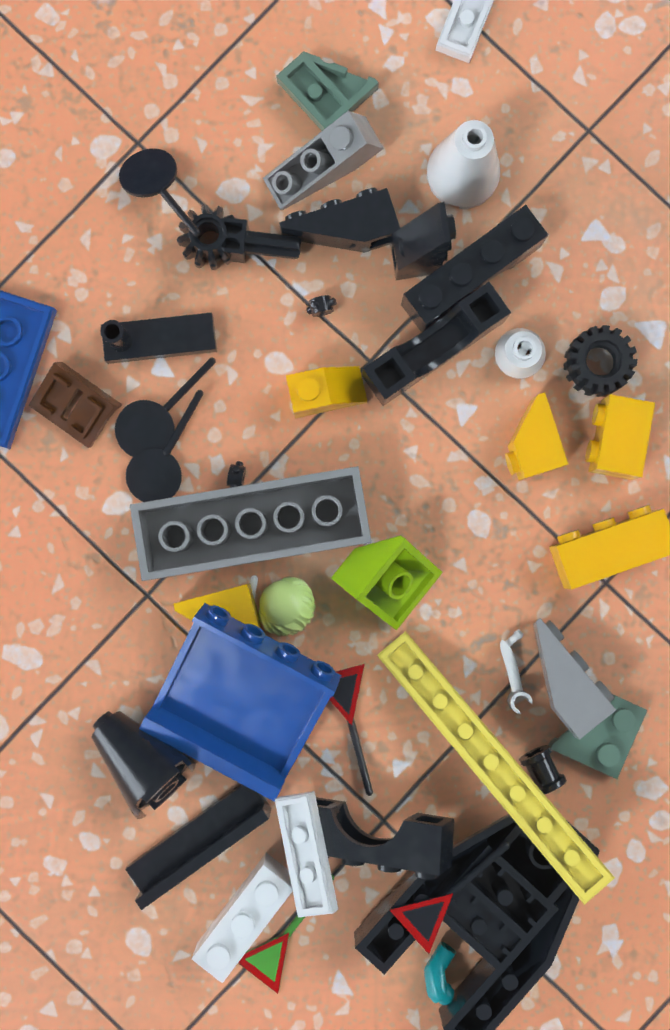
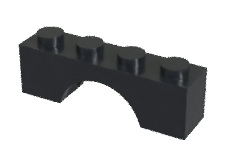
(473, 267)
(438, 344)
(419, 846)

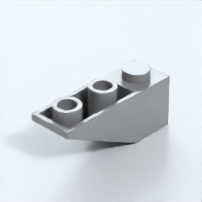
(324, 159)
(569, 689)

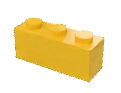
(612, 547)

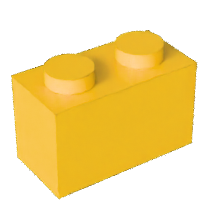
(620, 437)

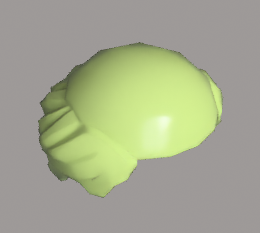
(286, 606)

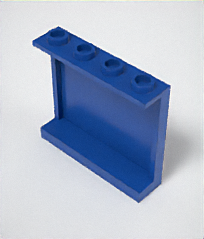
(240, 701)

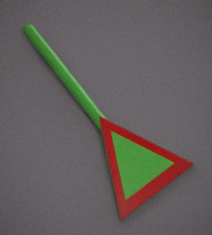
(268, 958)

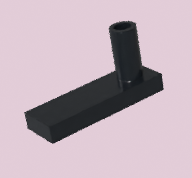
(158, 338)

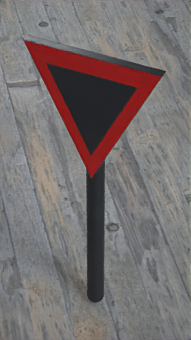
(345, 701)
(425, 916)

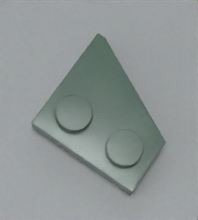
(324, 88)
(608, 743)

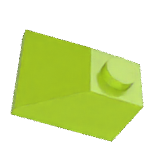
(387, 578)

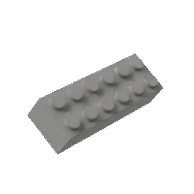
(250, 523)

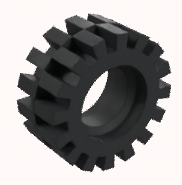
(615, 345)

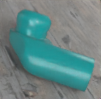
(434, 973)

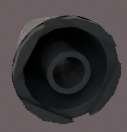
(140, 764)

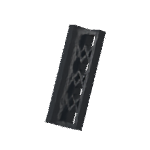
(197, 843)

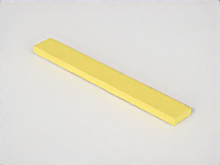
(496, 769)

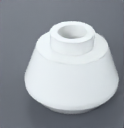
(516, 362)

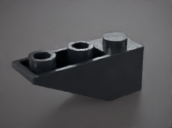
(349, 225)
(423, 243)

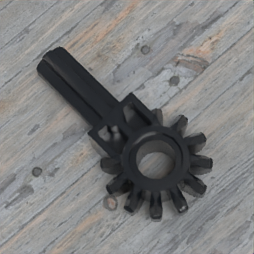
(233, 240)

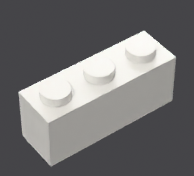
(243, 918)

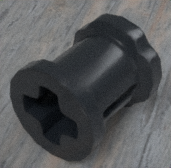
(543, 769)

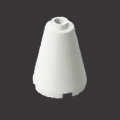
(465, 166)

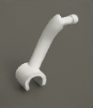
(513, 671)

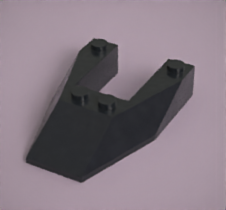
(506, 914)

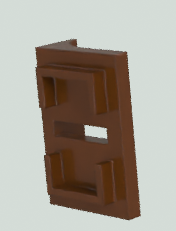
(88, 415)

